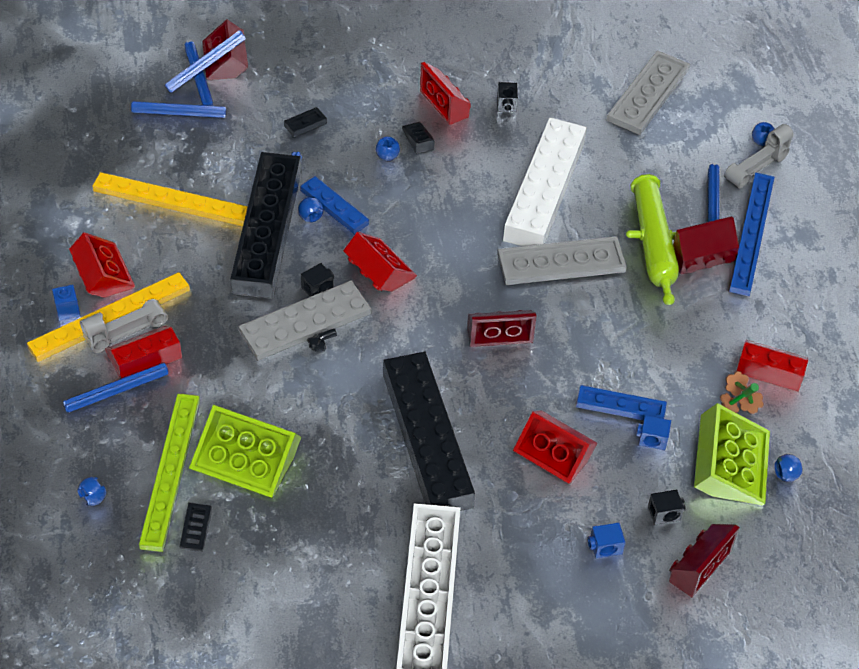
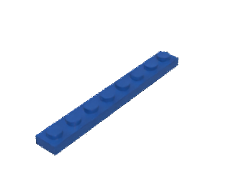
(752, 234)

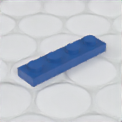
(335, 205)
(619, 403)

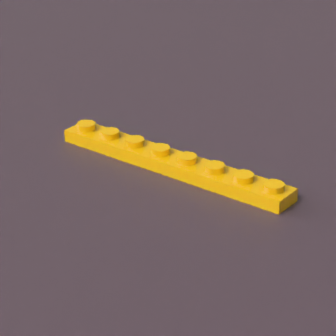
(170, 198)
(72, 333)

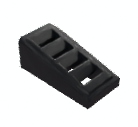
(416, 139)
(198, 509)

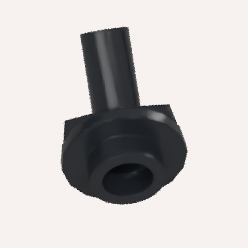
(317, 342)

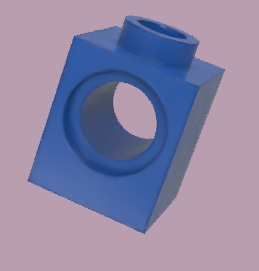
(66, 302)
(654, 432)
(606, 540)

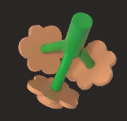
(748, 398)

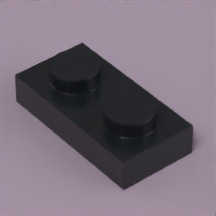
(305, 122)

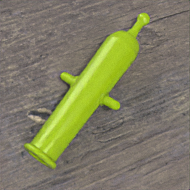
(655, 235)

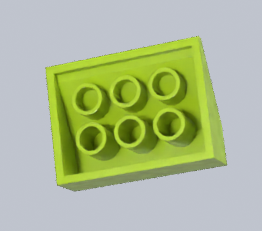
(244, 451)
(732, 457)

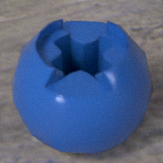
(760, 133)
(387, 148)
(310, 209)
(788, 468)
(92, 491)

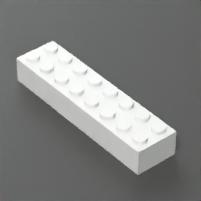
(545, 183)
(429, 588)

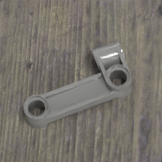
(774, 149)
(102, 335)

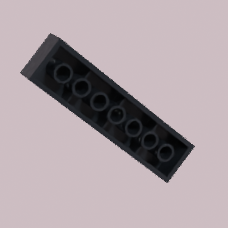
(266, 225)
(428, 432)

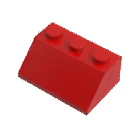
(443, 94)
(378, 262)
(100, 266)
(145, 351)
(772, 365)
(554, 446)

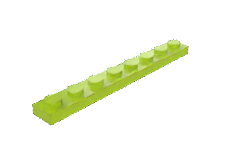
(169, 473)

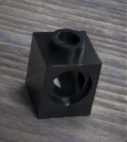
(507, 97)
(317, 280)
(666, 507)

